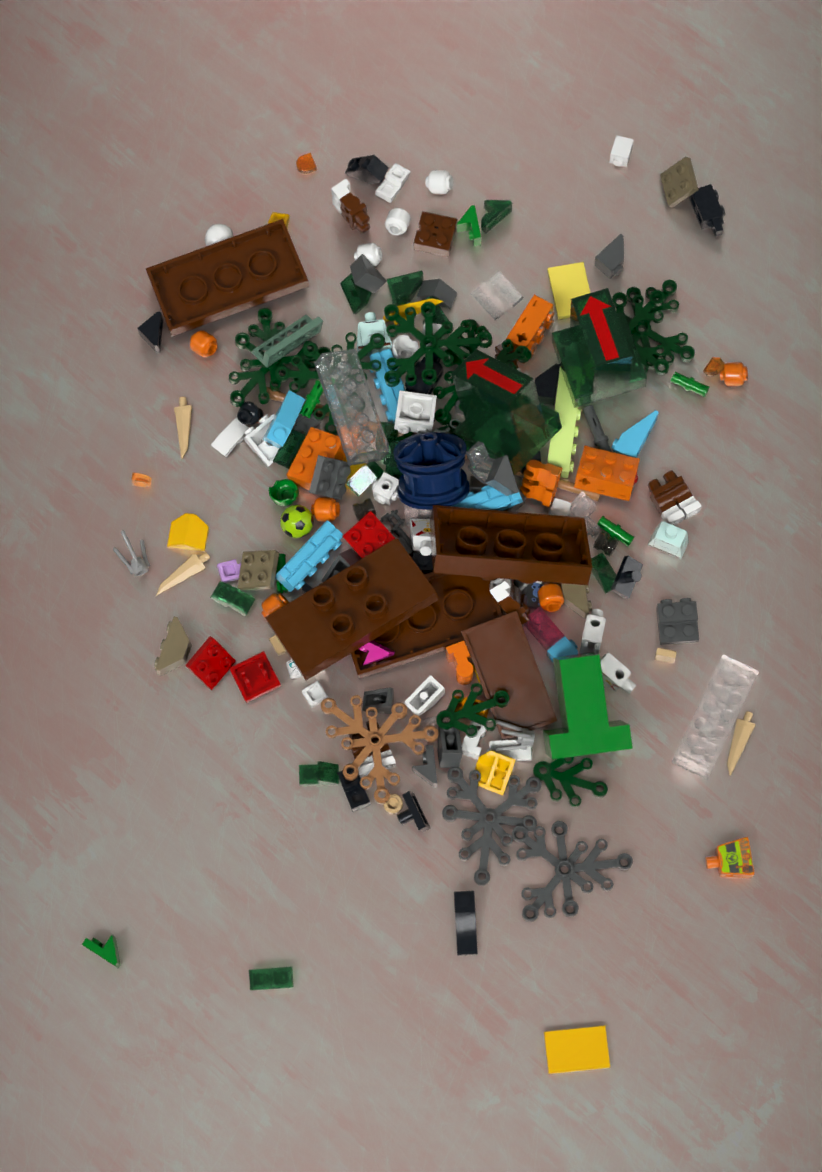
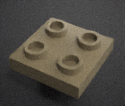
(679, 182)
(258, 570)

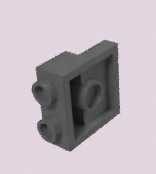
(330, 477)
(677, 621)

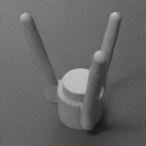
(138, 565)
(524, 737)

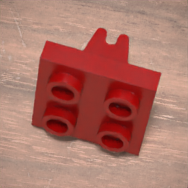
(368, 535)
(210, 663)
(255, 677)

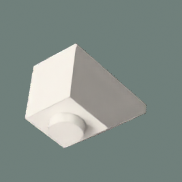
(425, 696)

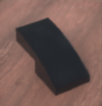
(354, 792)

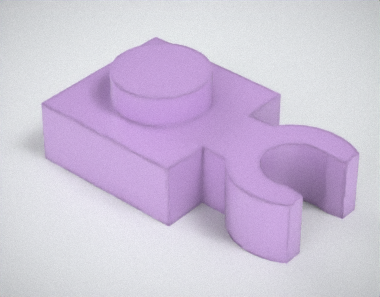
(229, 571)

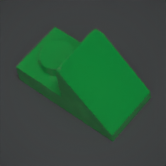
(470, 223)
(108, 952)

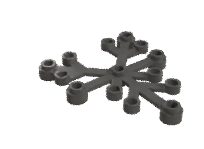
(486, 840)
(588, 866)

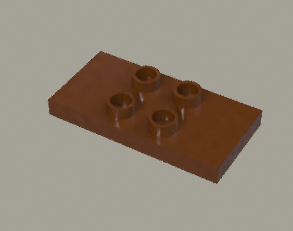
(227, 277)
(461, 605)
(351, 608)

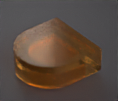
(306, 164)
(714, 366)
(141, 480)

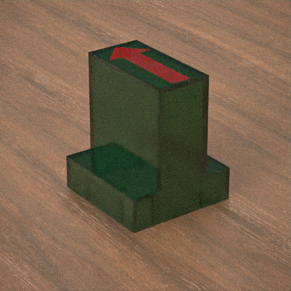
(597, 351)
(502, 410)

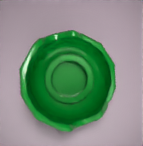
(284, 492)

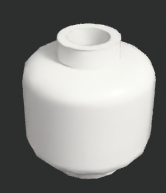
(439, 182)
(397, 221)
(371, 252)

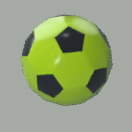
(296, 521)

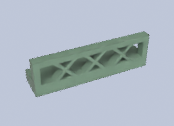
(289, 343)

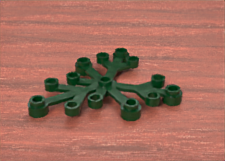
(643, 314)
(668, 342)
(452, 343)
(521, 353)
(305, 374)
(258, 377)

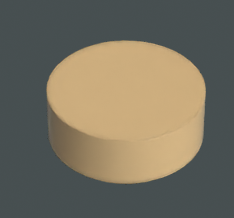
(394, 805)

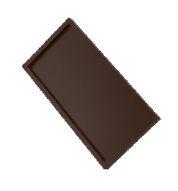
(507, 664)

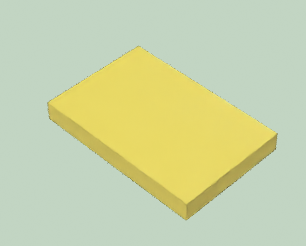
(567, 283)

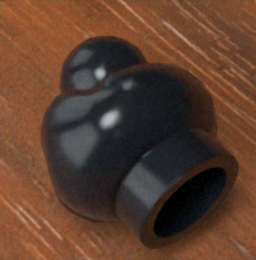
(249, 413)

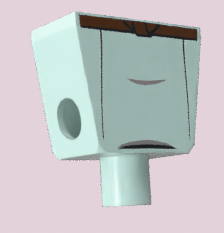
(370, 327)
(669, 539)

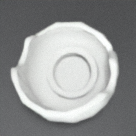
(217, 233)
(404, 347)

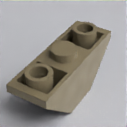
(576, 598)
(174, 648)

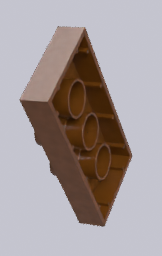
(510, 545)

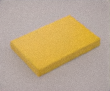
(576, 1049)

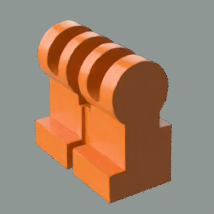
(541, 481)
(460, 657)

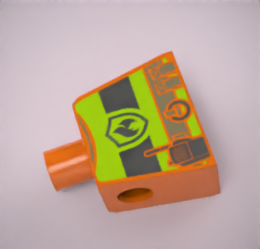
(732, 859)

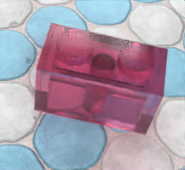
(543, 629)

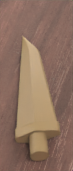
(183, 420)
(186, 570)
(740, 738)

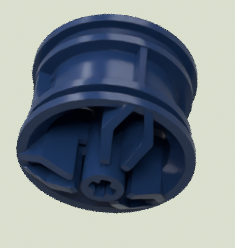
(431, 470)

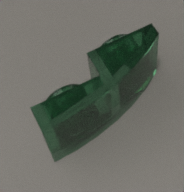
(232, 597)
(271, 978)

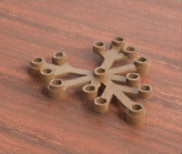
(355, 726)

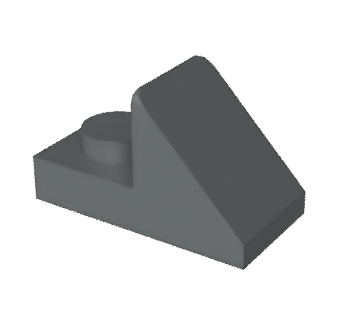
(428, 771)

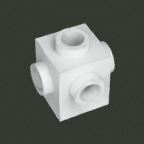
(385, 489)

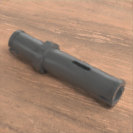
(601, 439)

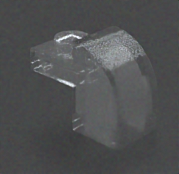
(479, 461)
(584, 507)

